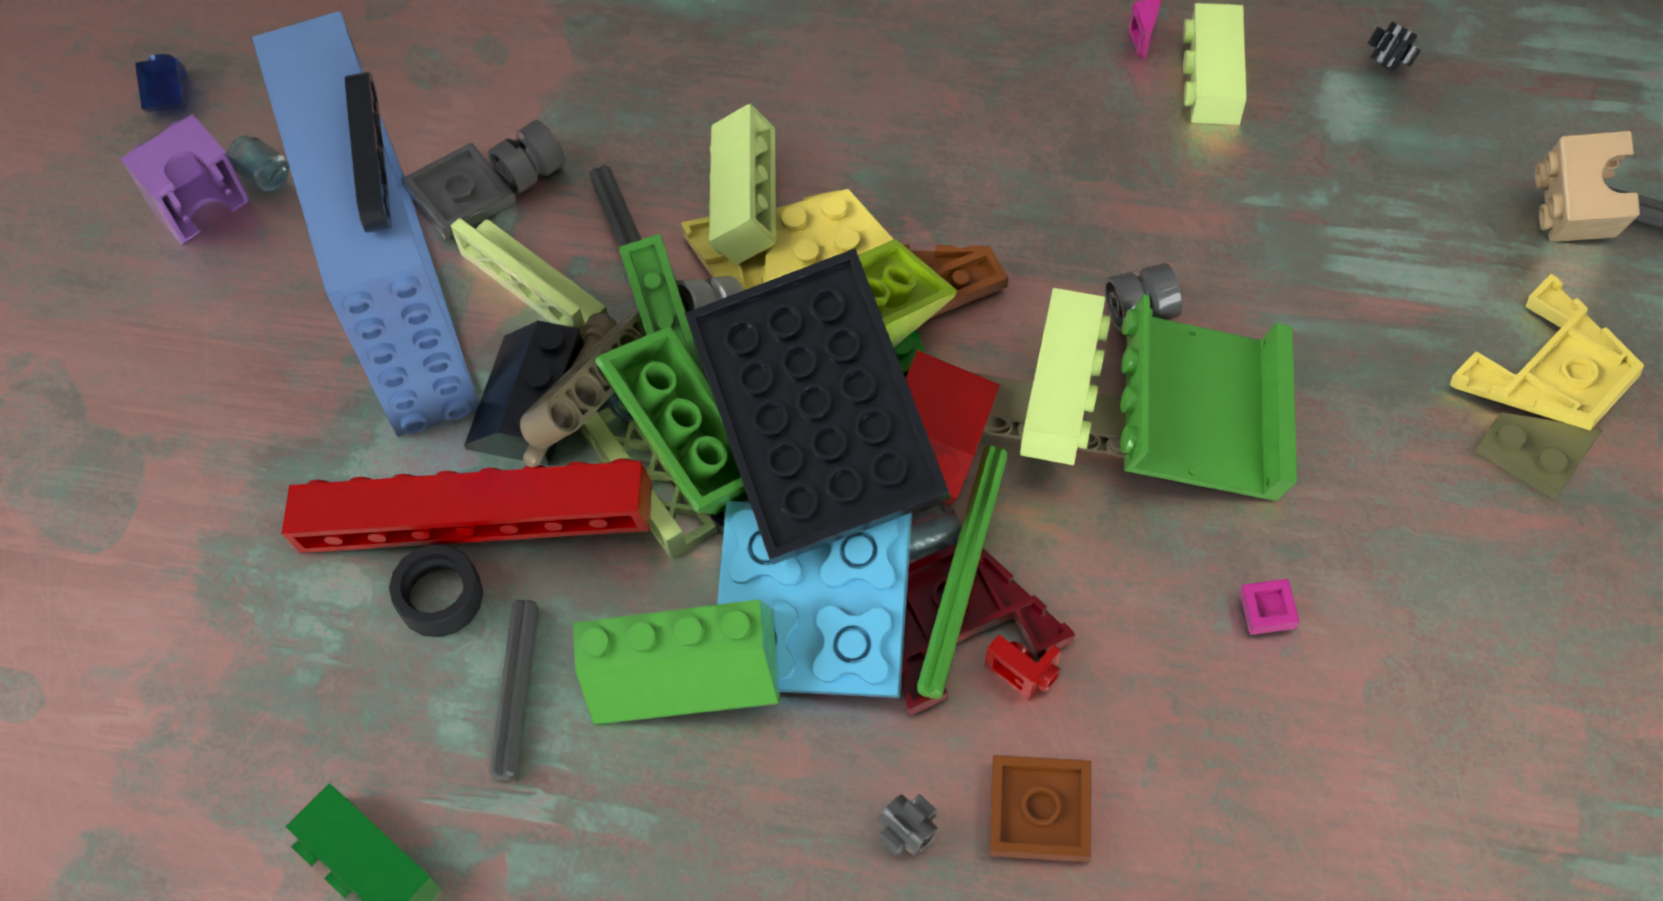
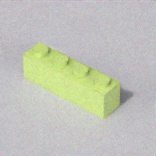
(742, 185)
(1063, 376)

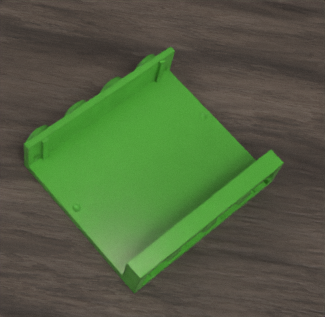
(1209, 405)

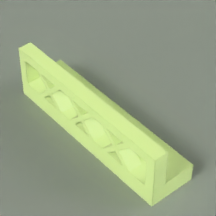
(525, 274)
(662, 512)

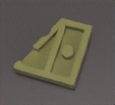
(1536, 450)

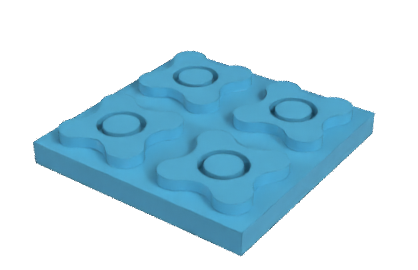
(832, 607)

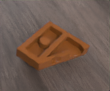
(970, 270)

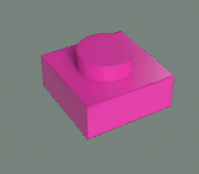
(1269, 606)

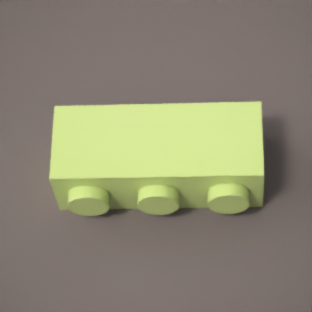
(1215, 63)

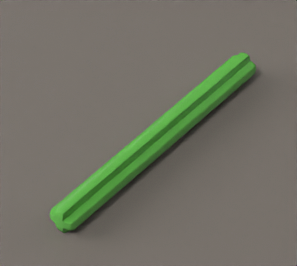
(962, 573)

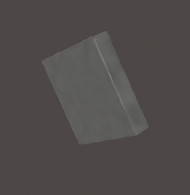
(458, 187)

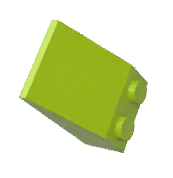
(903, 288)

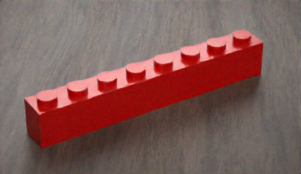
(468, 506)

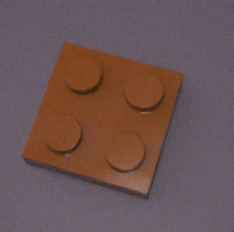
(1040, 808)

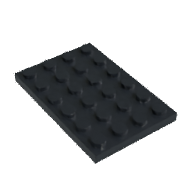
(816, 407)

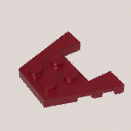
(991, 602)

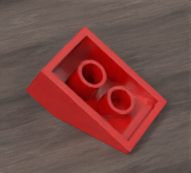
(953, 412)

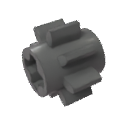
(908, 825)

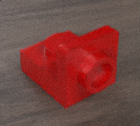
(1017, 669)

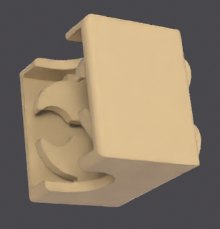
(1575, 194)

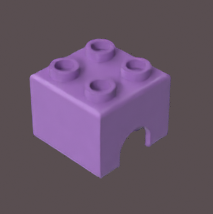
(182, 173)

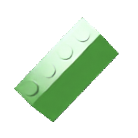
(677, 417)
(677, 662)

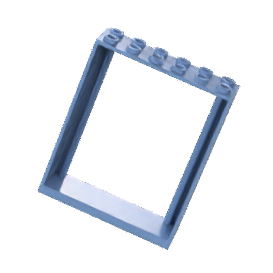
(375, 279)

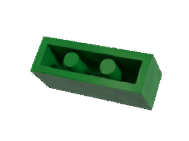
(357, 852)

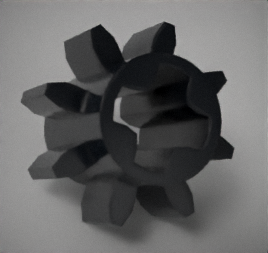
(1393, 46)

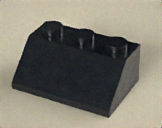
(522, 373)

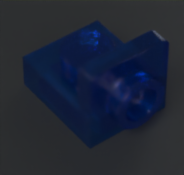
(160, 83)

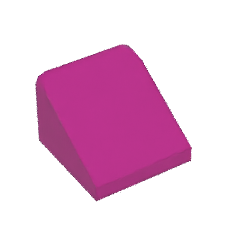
(1143, 24)

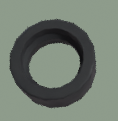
(416, 566)

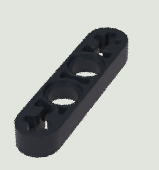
(367, 152)

